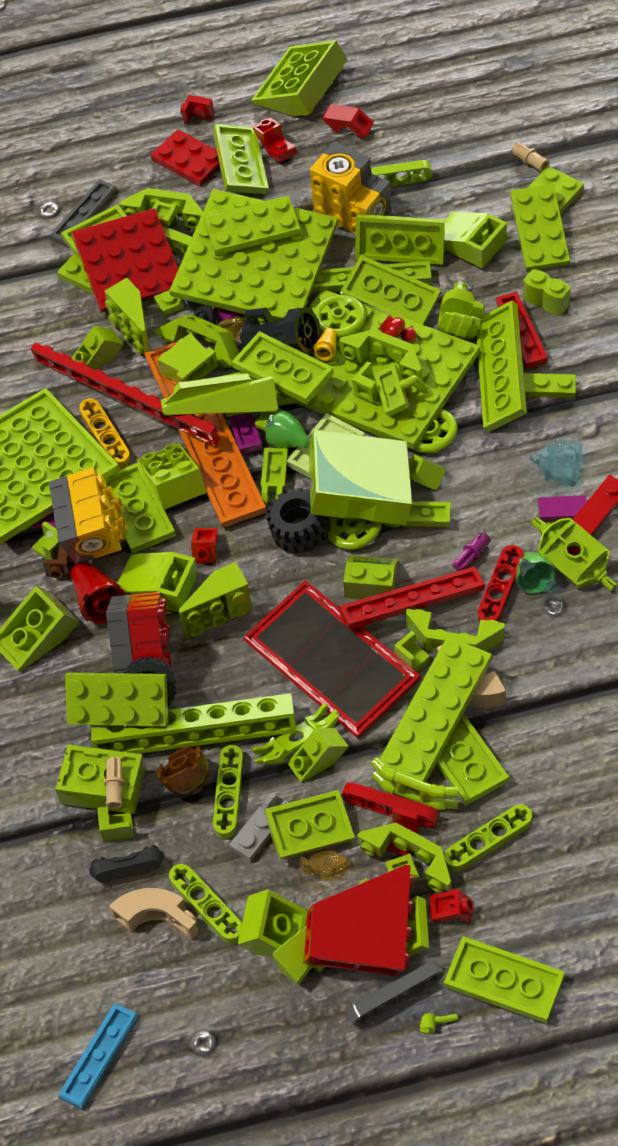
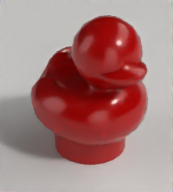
(396, 327)

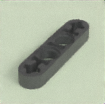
(395, 993)

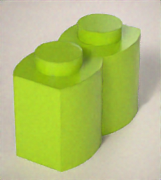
(546, 292)

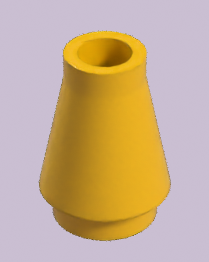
(326, 345)

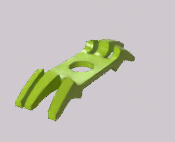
(279, 748)

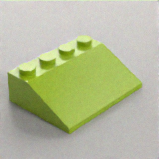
(301, 78)

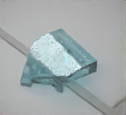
(560, 461)

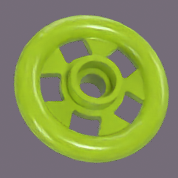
(340, 315)
(434, 431)
(352, 541)

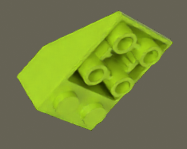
(474, 236)
(127, 314)
(173, 475)
(160, 572)
(216, 601)

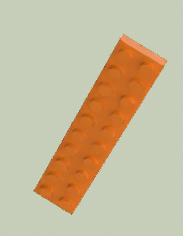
(221, 466)

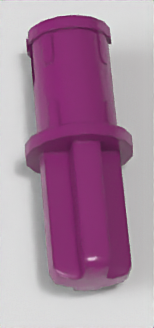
(471, 551)

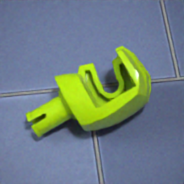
(460, 313)

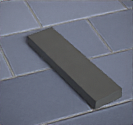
(86, 208)

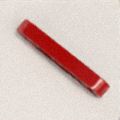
(498, 585)
(384, 802)

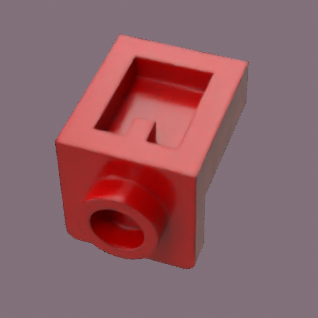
(197, 107)
(204, 544)
(451, 906)

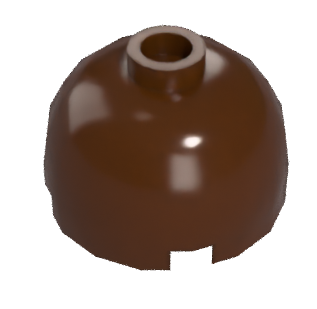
(185, 771)

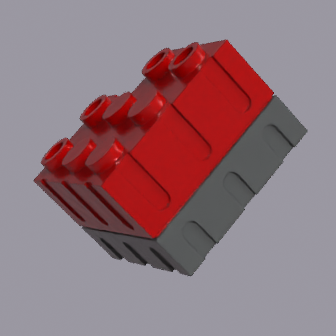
(137, 629)

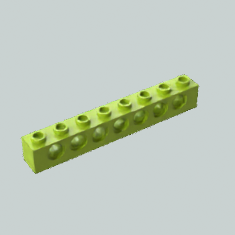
(202, 726)

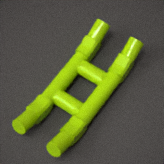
(429, 794)

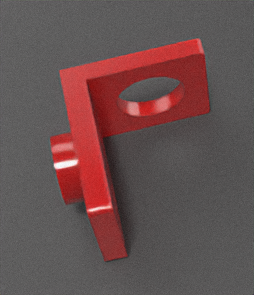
(407, 820)

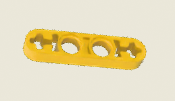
(104, 433)

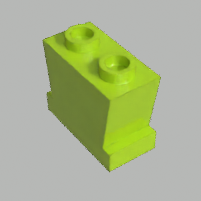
(187, 360)

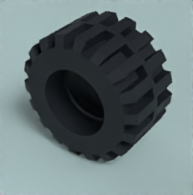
(299, 535)

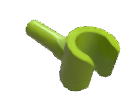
(428, 1022)

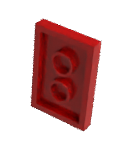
(187, 157)

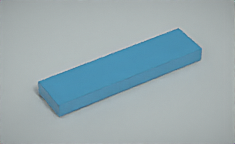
(98, 1056)

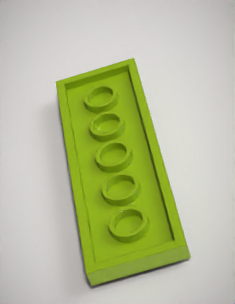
(501, 367)
(436, 709)

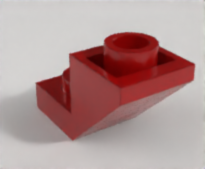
(354, 118)
(273, 140)

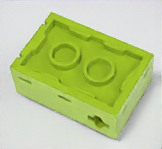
(84, 776)

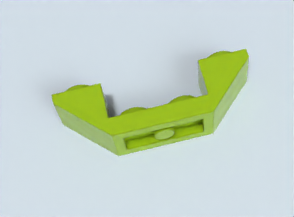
(146, 199)
(225, 345)
(358, 345)
(420, 622)
(378, 839)

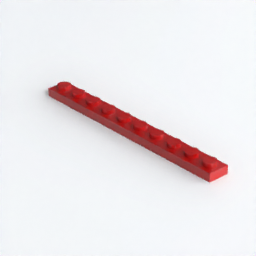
(120, 391)

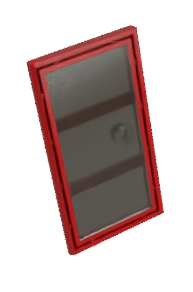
(329, 662)

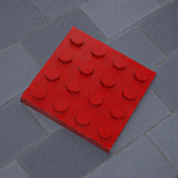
(125, 249)

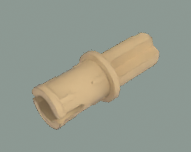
(530, 156)
(114, 783)

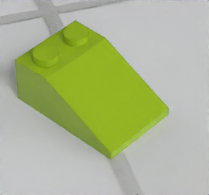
(35, 628)

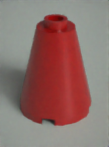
(94, 591)

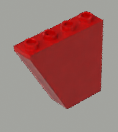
(363, 926)

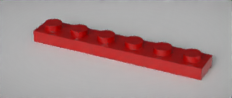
(411, 597)

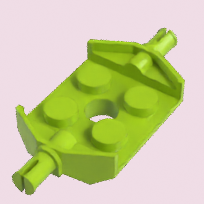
(581, 569)

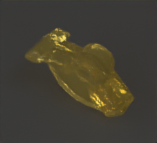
(232, 325)
(323, 863)

